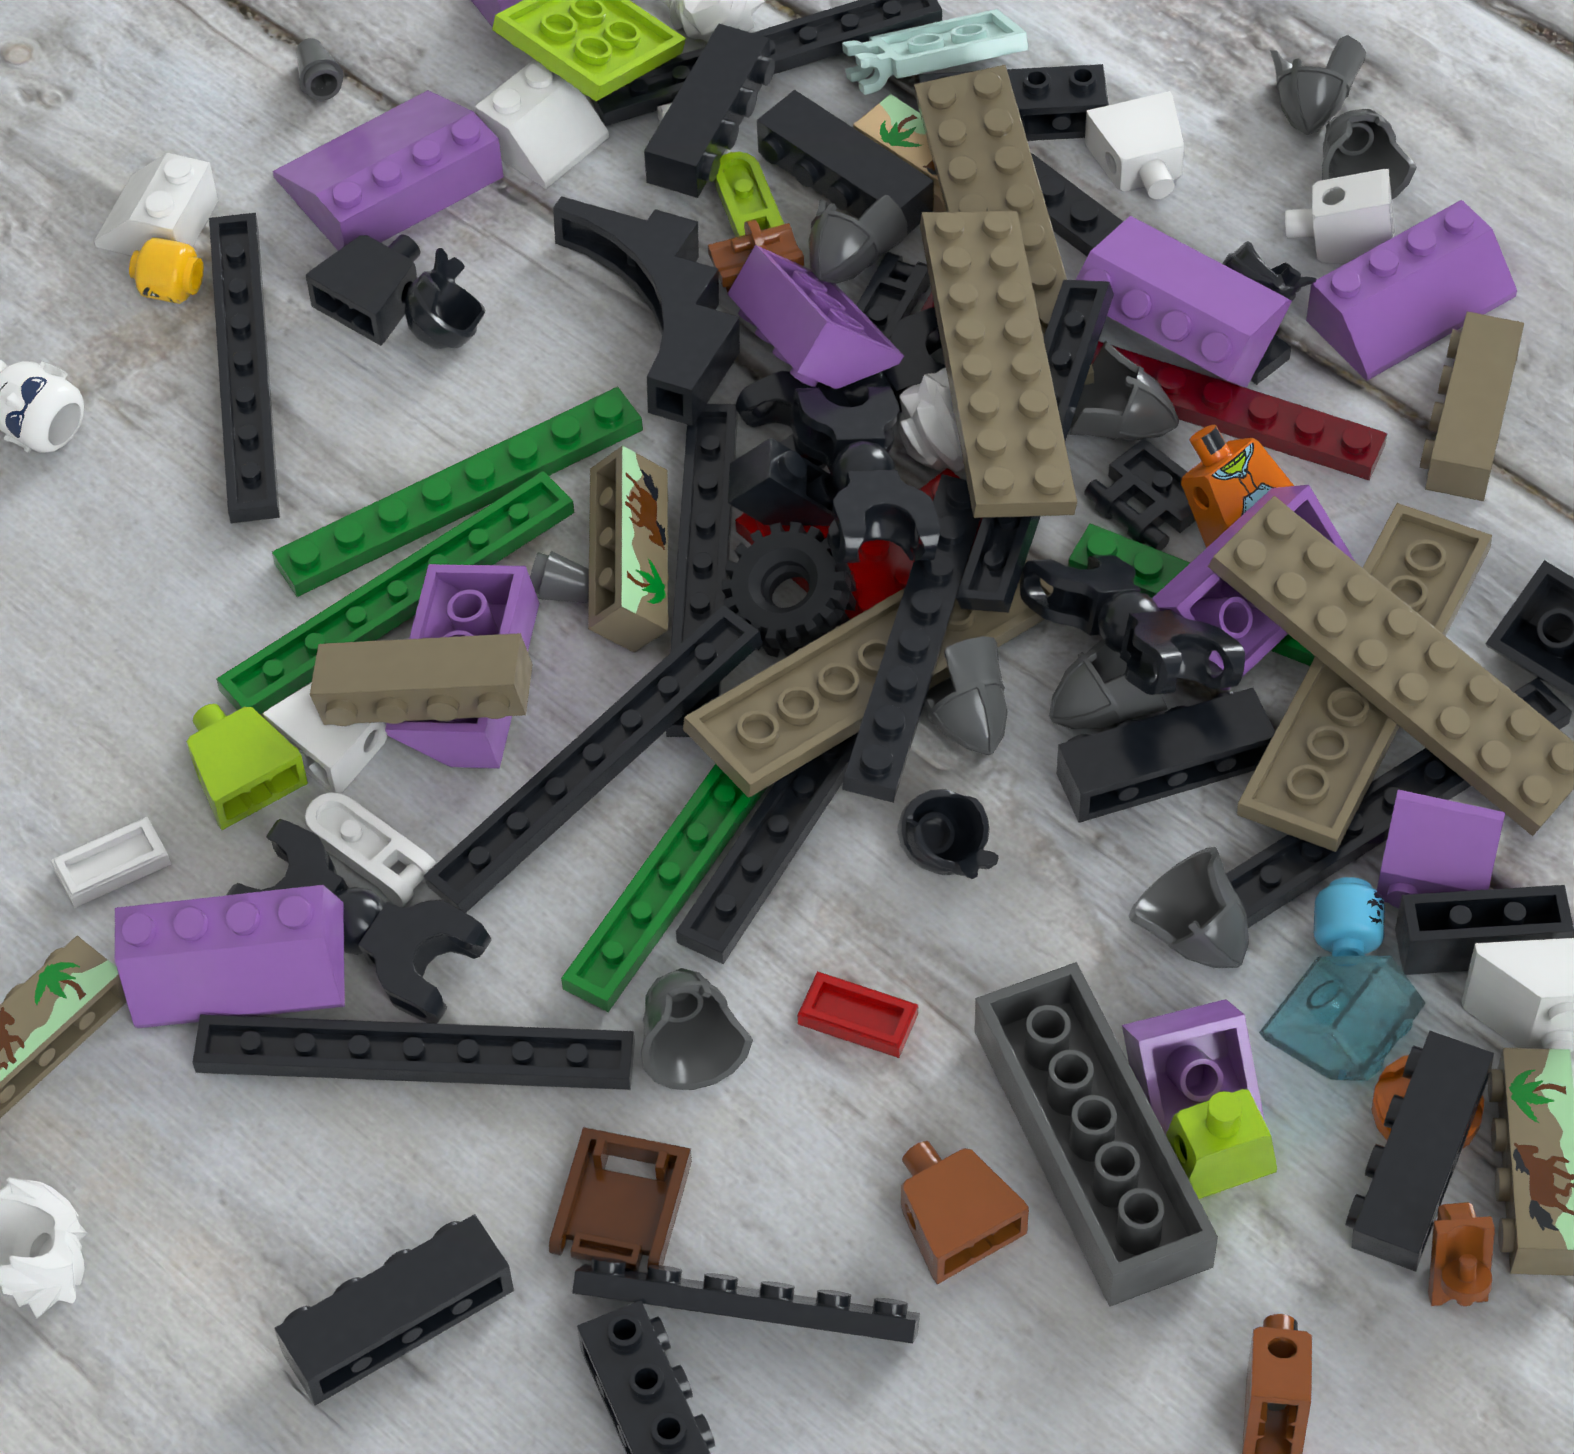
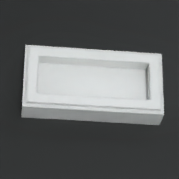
(110, 862)

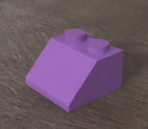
(1438, 847)
(1191, 1057)

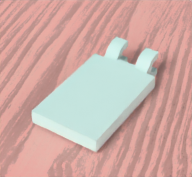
(933, 48)

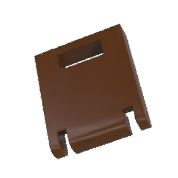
(617, 1211)

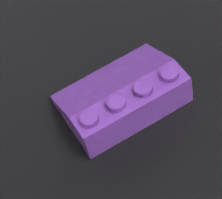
(394, 170)

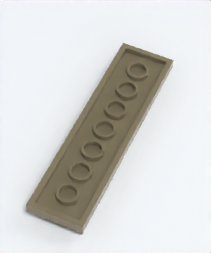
(989, 167)
(997, 365)
(1400, 663)
(822, 692)
(1331, 732)

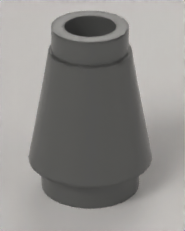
(318, 70)
(559, 578)

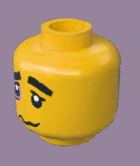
(166, 270)

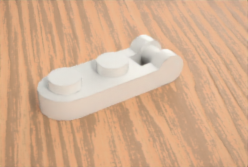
(368, 845)

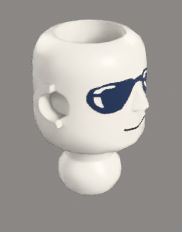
(38, 406)

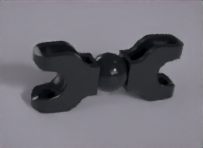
(772, 397)
(871, 495)
(1151, 641)
(389, 936)

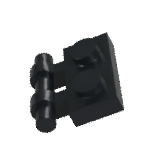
(1154, 482)

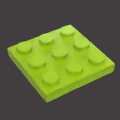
(590, 41)

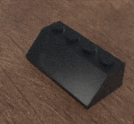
(1540, 629)

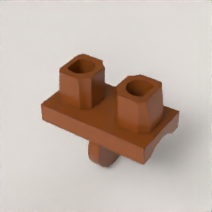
(732, 253)
(1461, 1256)

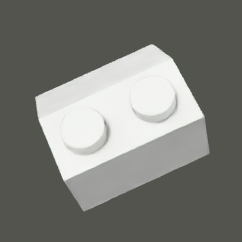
(541, 123)
(161, 201)
(1524, 991)

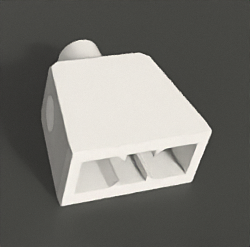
(1138, 143)
(1346, 216)
(328, 752)

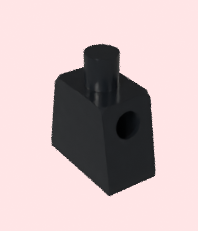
(366, 285)

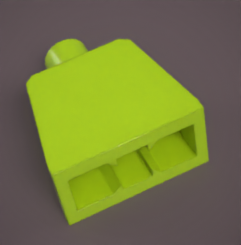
(242, 762)
(1222, 1142)

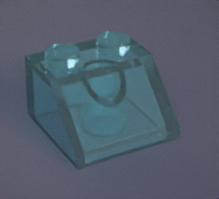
(1345, 1015)

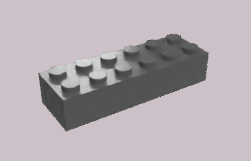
(1094, 1134)

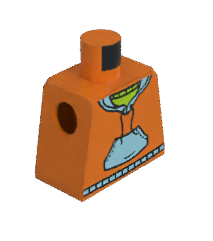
(1227, 480)

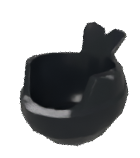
(1281, 279)
(440, 309)
(946, 833)

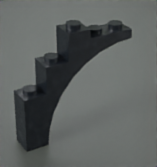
(661, 264)

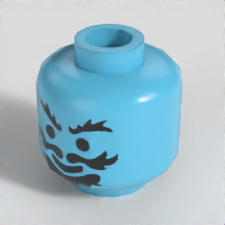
(1349, 917)

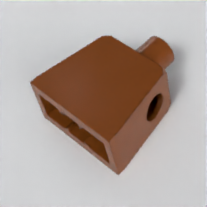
(958, 1209)
(1278, 1374)

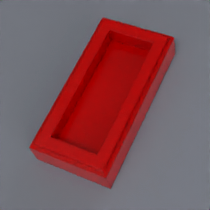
(858, 1014)

